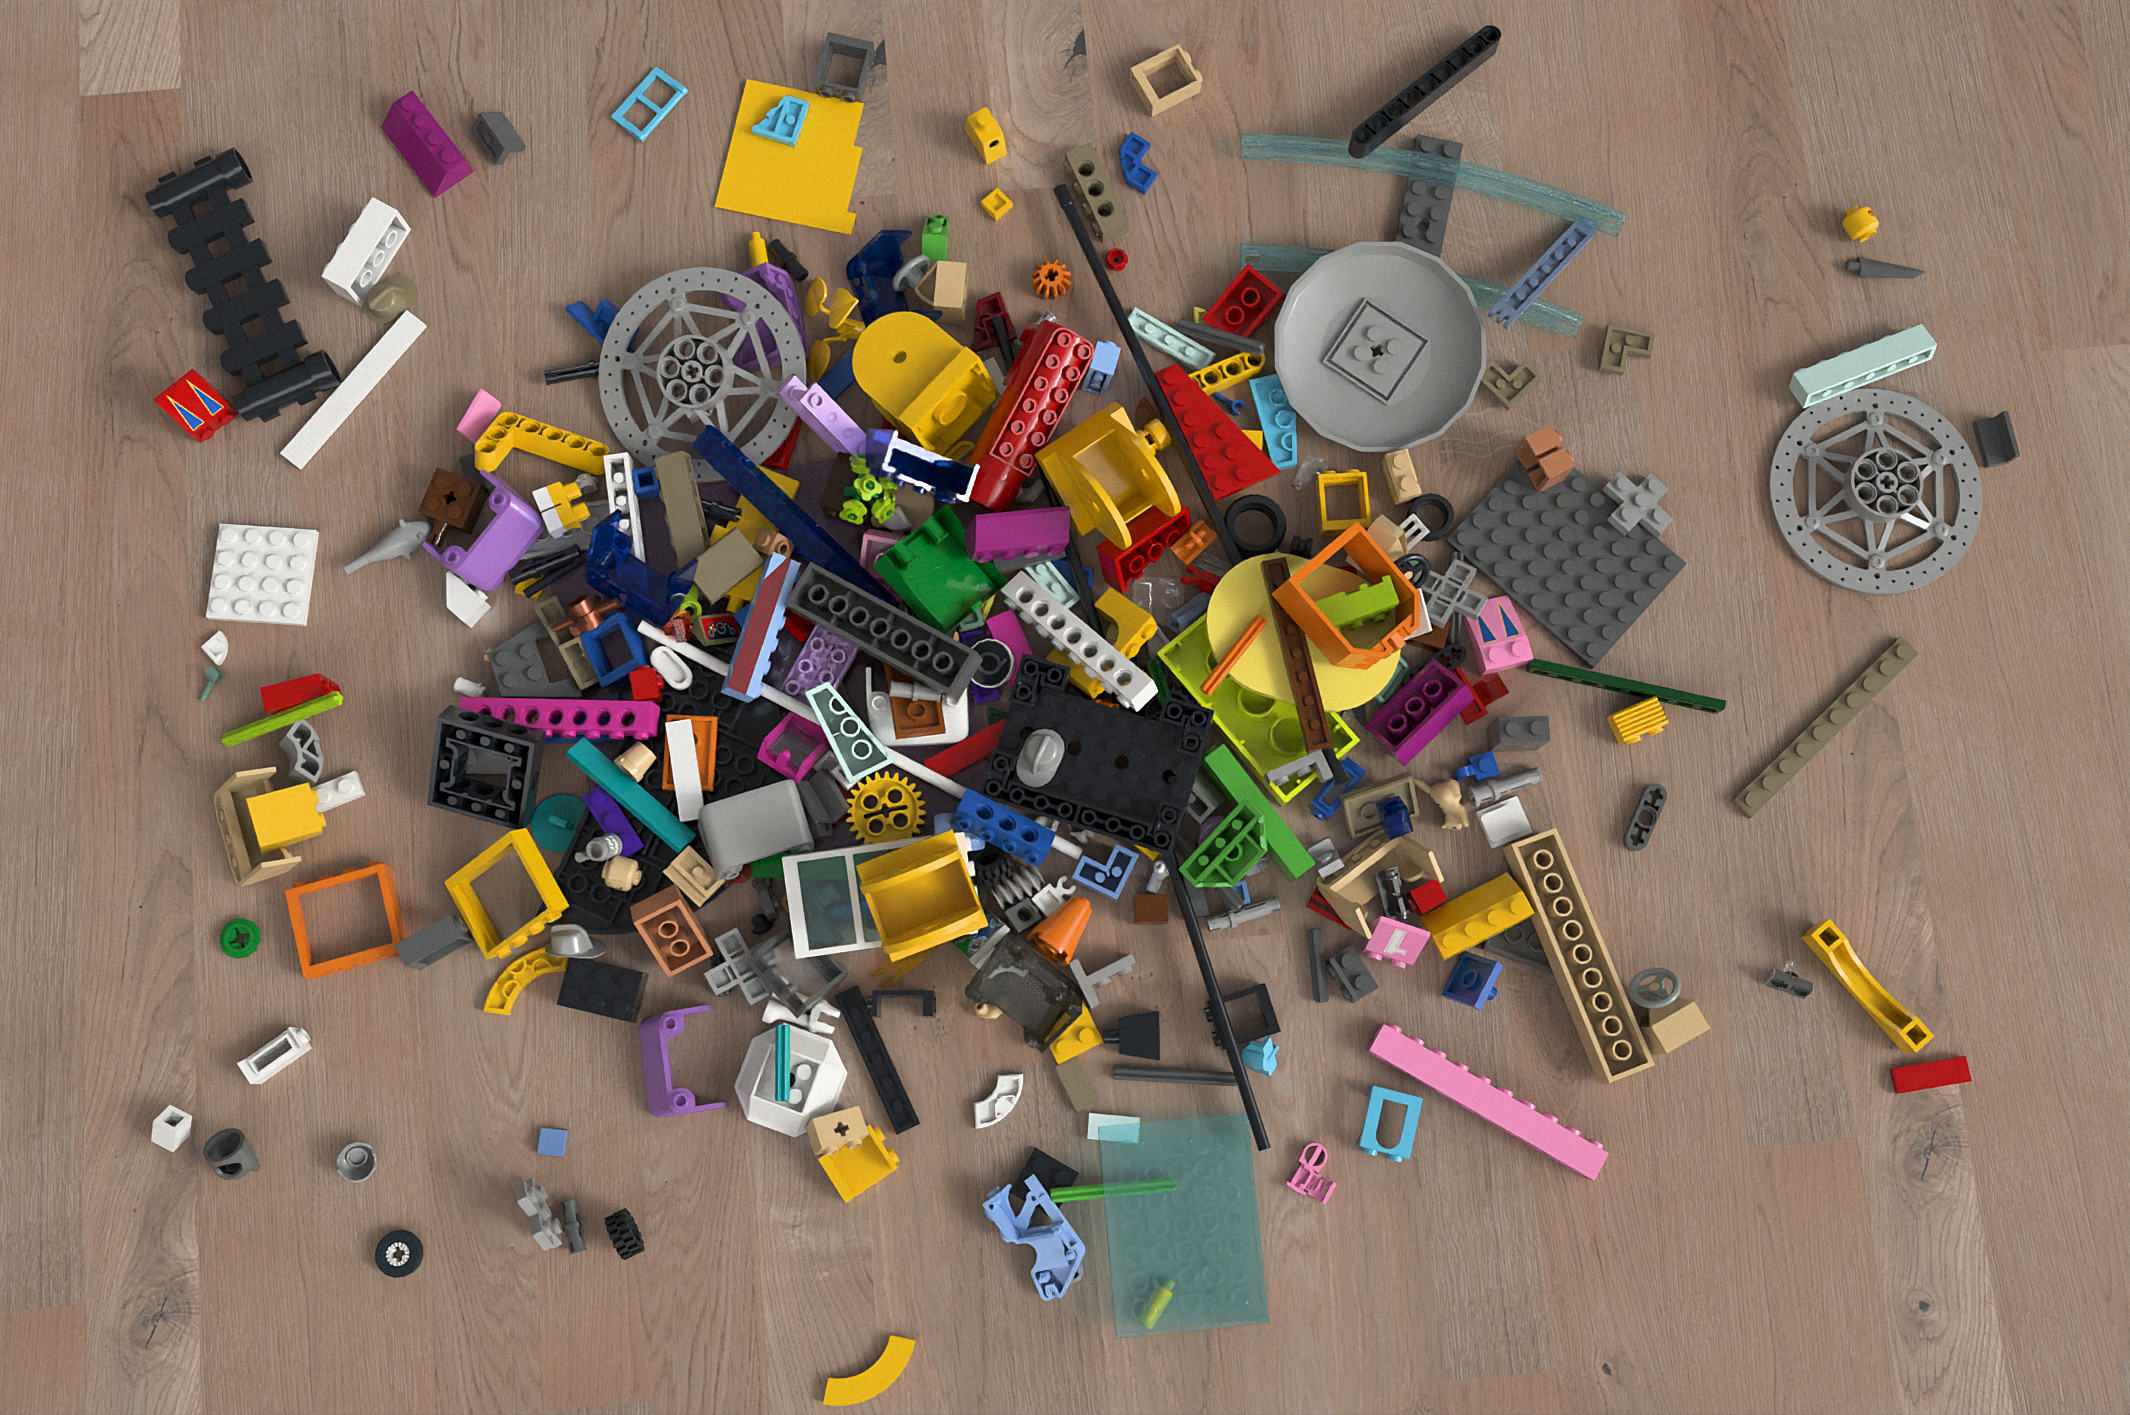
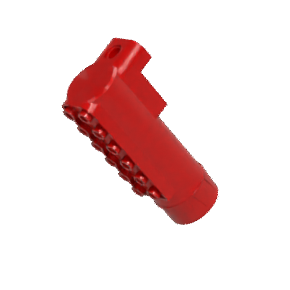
(1028, 411)

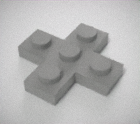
(1637, 504)
(1451, 594)
(736, 969)
(543, 1226)

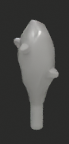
(395, 544)

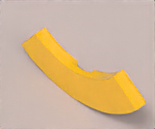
(517, 976)
(873, 1380)

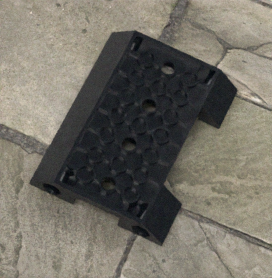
(1088, 786)

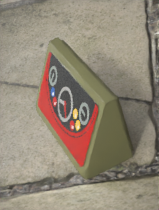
(716, 629)

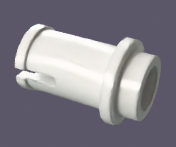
(470, 688)

